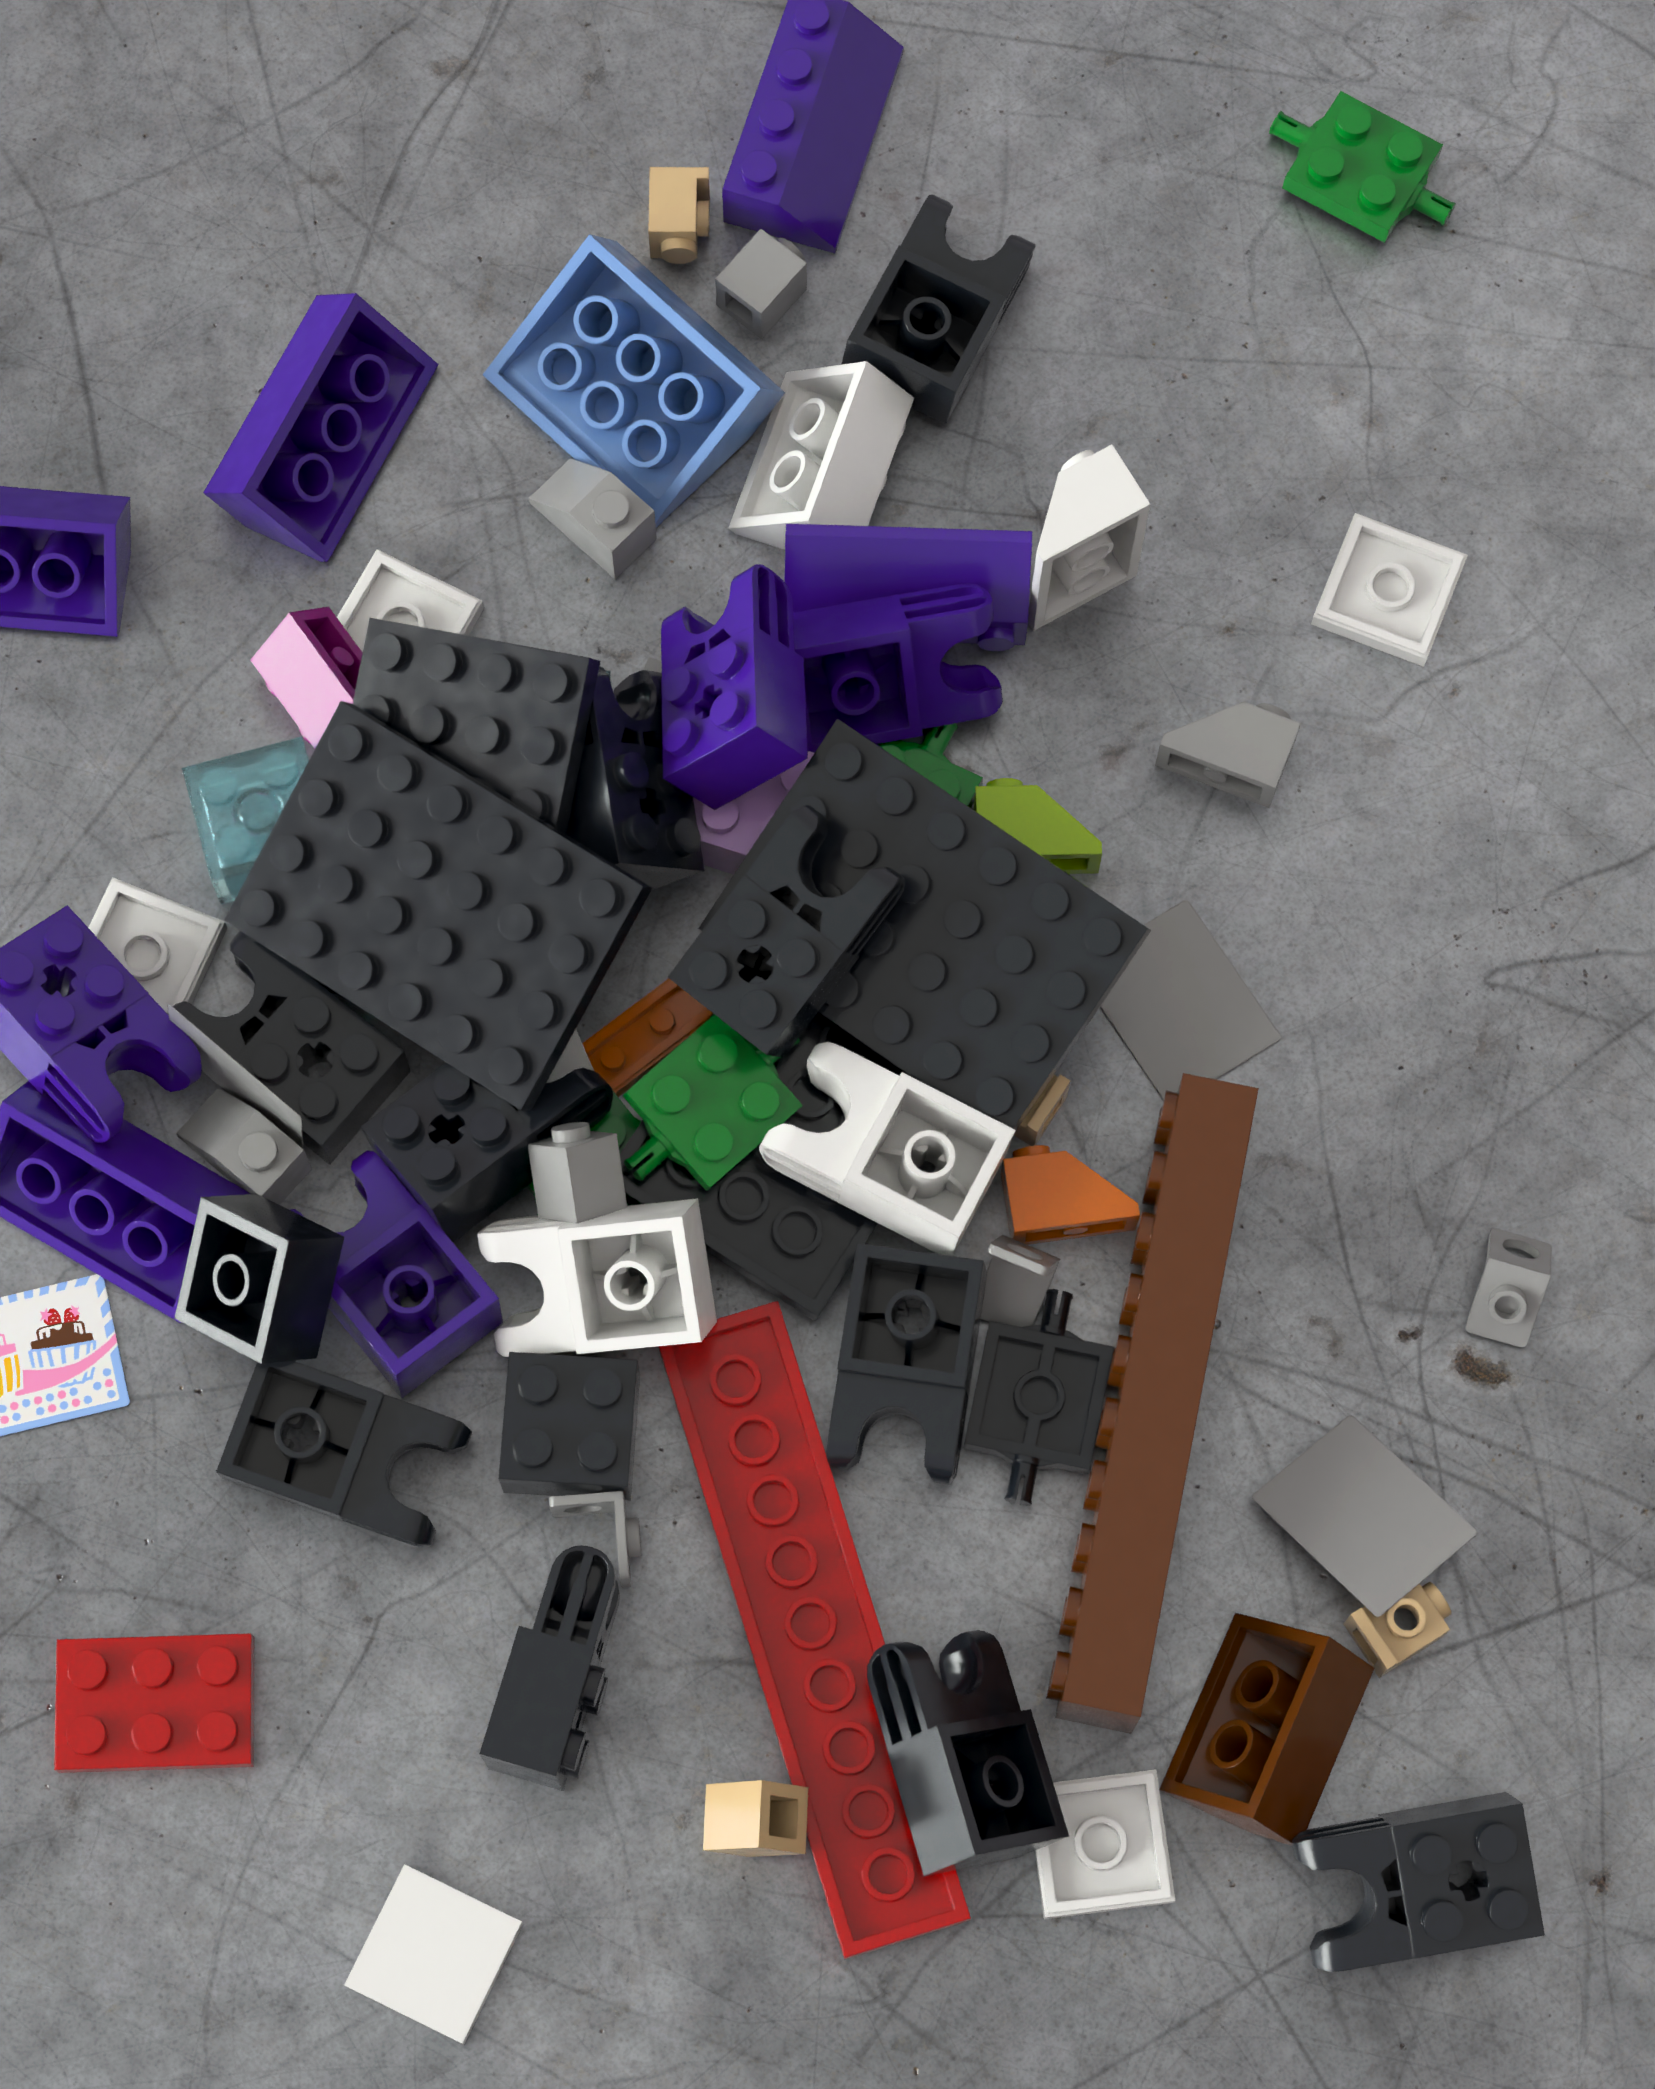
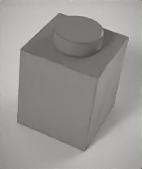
(762, 282)
(577, 1174)

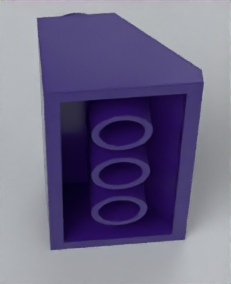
(811, 124)
(322, 426)
(63, 560)
(869, 562)
(107, 1205)

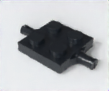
(1039, 1397)

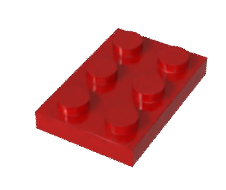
(154, 1703)

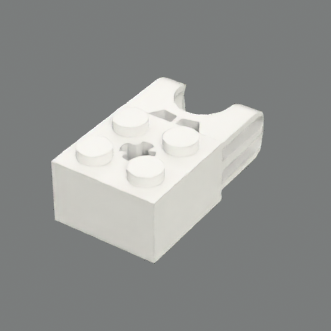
(885, 1138)
(587, 1283)

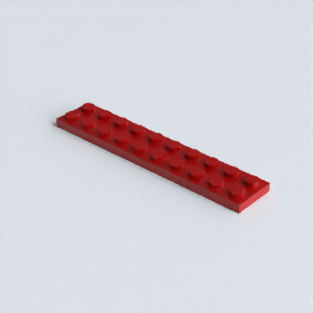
(805, 1621)

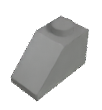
(597, 514)
(1233, 750)
(245, 1147)

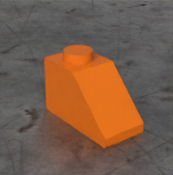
(1061, 1198)

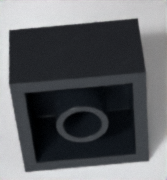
(259, 1278)
(569, 1425)

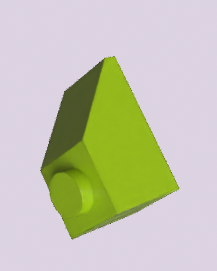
(1040, 824)

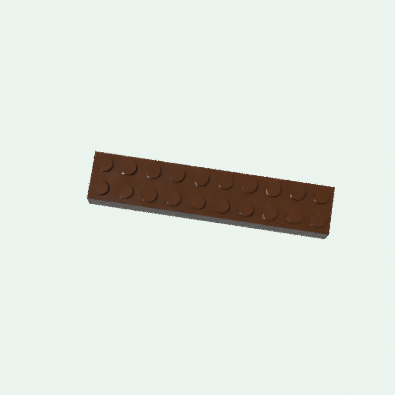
(1156, 1406)

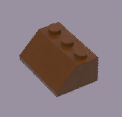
(1267, 1727)

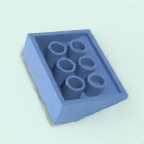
(632, 377)

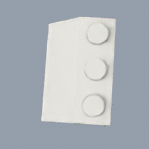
(823, 452)
(1088, 536)

